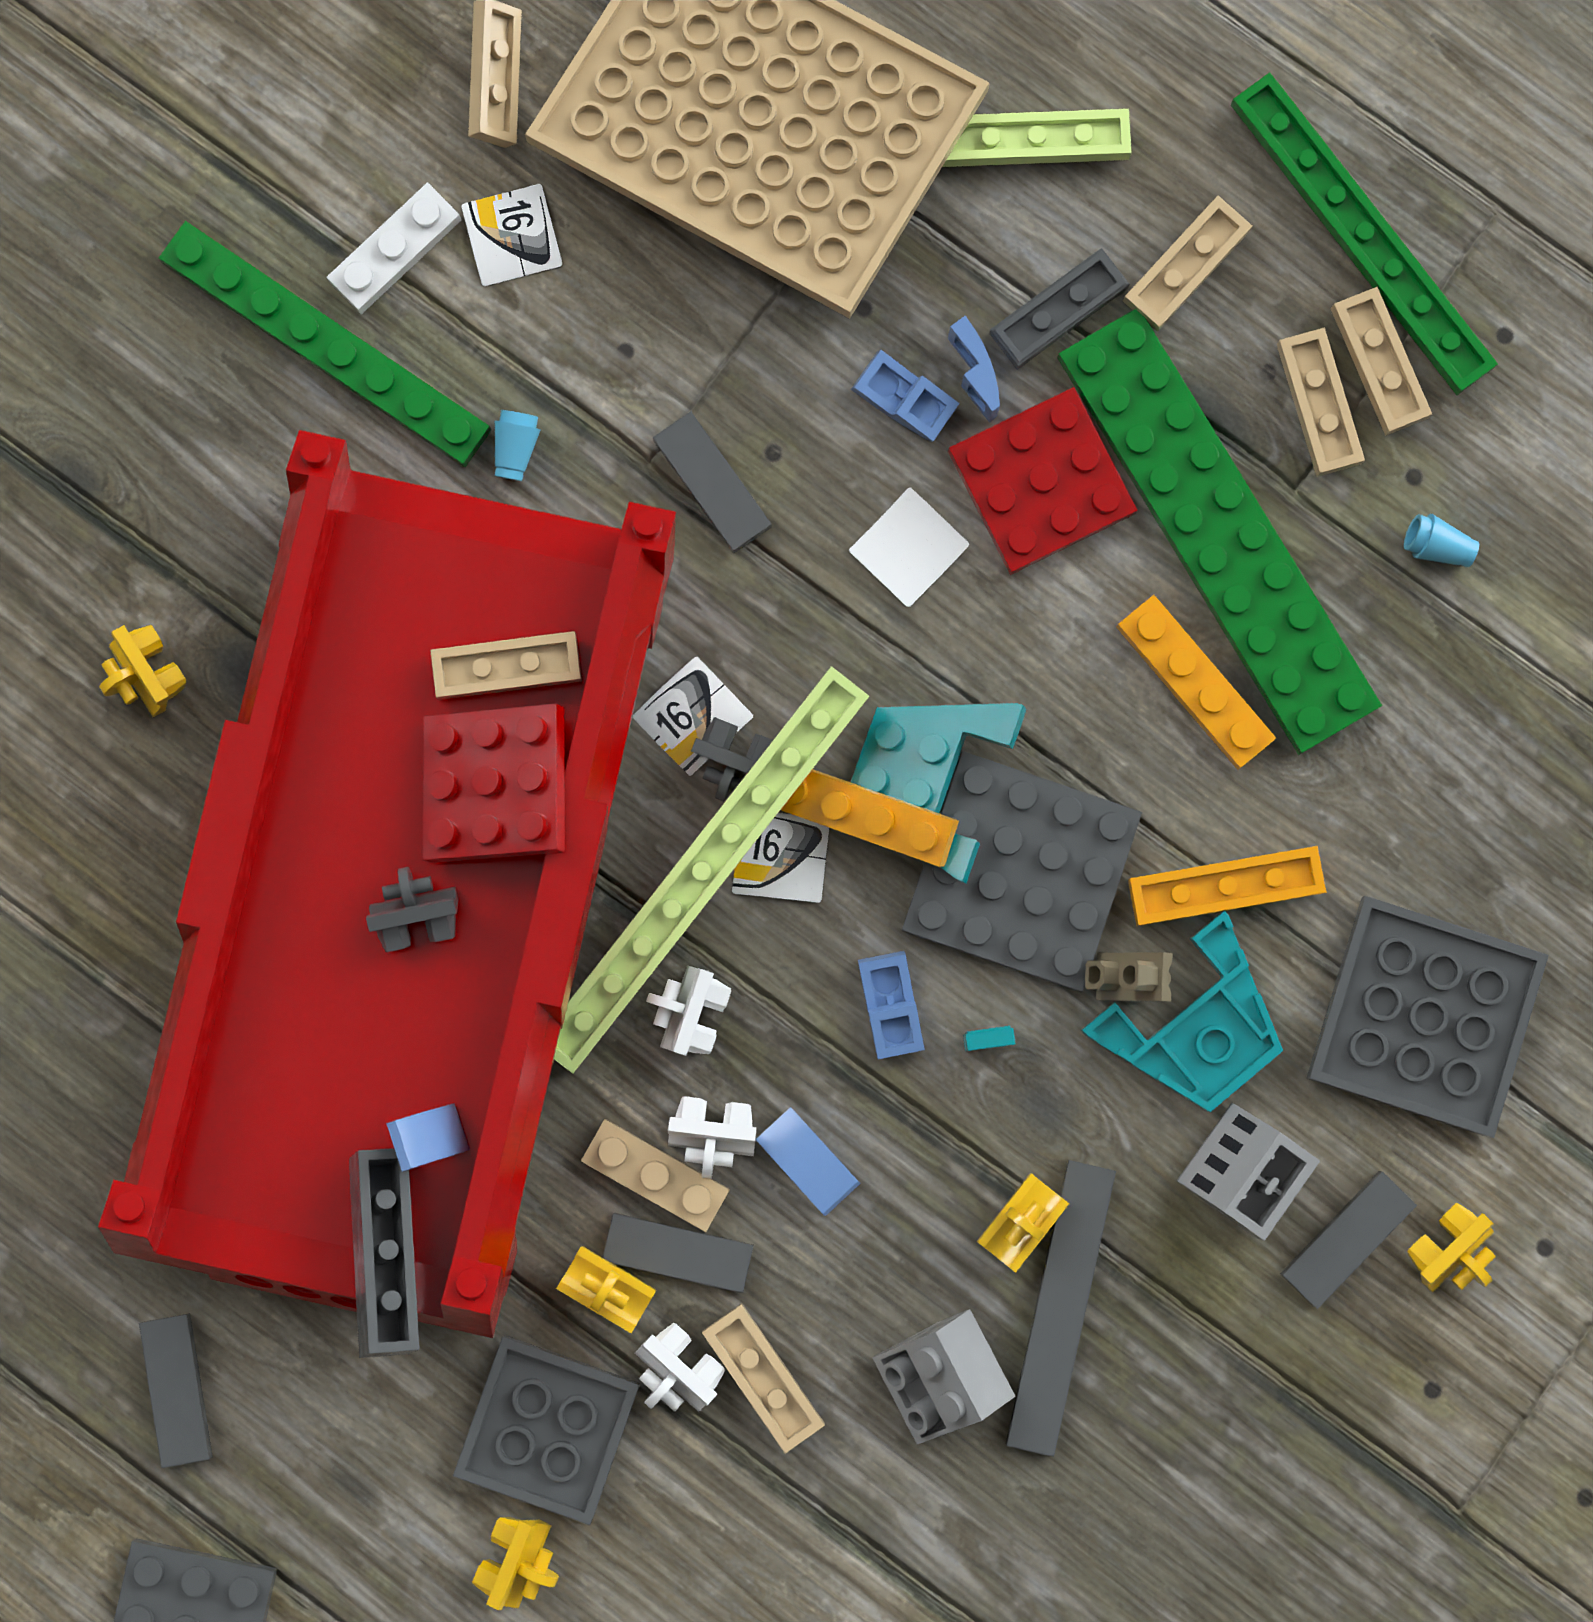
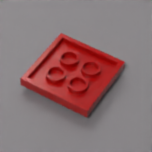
(1042, 480)
(494, 783)

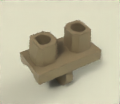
(1130, 976)

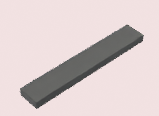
(1060, 1309)

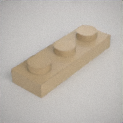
(495, 73)
(1187, 263)
(1381, 361)
(1320, 402)
(506, 665)
(655, 1175)
(763, 1378)

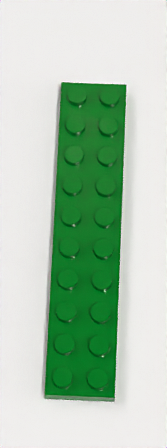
(1219, 531)

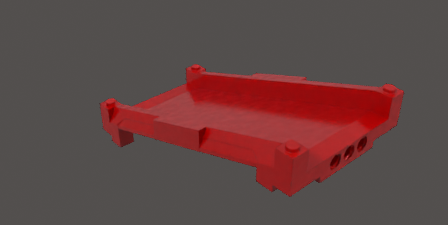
(284, 1009)

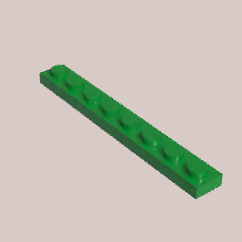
(1363, 233)
(325, 344)

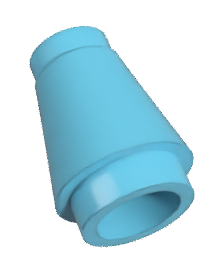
(514, 443)
(1439, 542)

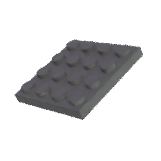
(1038, 876)
(1427, 1016)

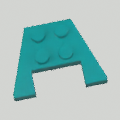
(915, 753)
(1212, 1041)

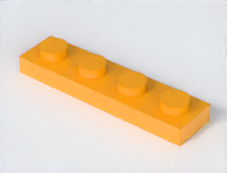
(1195, 682)
(873, 817)
(1227, 886)

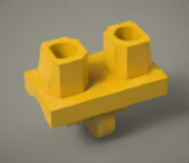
(131, 652)
(1023, 1222)
(1469, 1236)
(606, 1289)
(523, 1566)

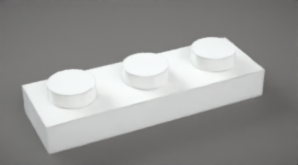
(394, 248)

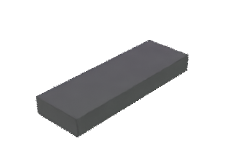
(1059, 308)
(712, 482)
(1348, 1239)
(678, 1252)
(175, 1390)

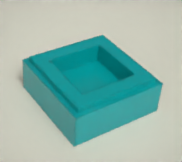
(989, 1038)

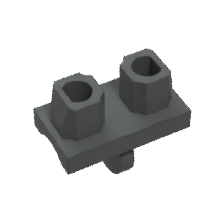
(716, 746)
(393, 916)

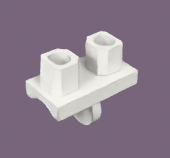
(681, 1009)
(711, 1141)
(692, 1384)

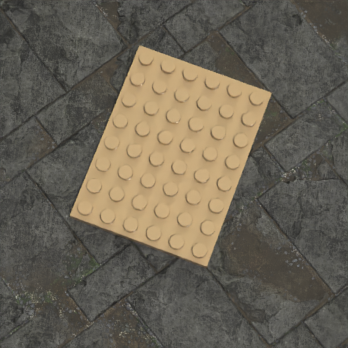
(763, 129)

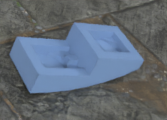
(980, 380)
(905, 397)
(891, 1005)
(427, 1137)
(807, 1161)

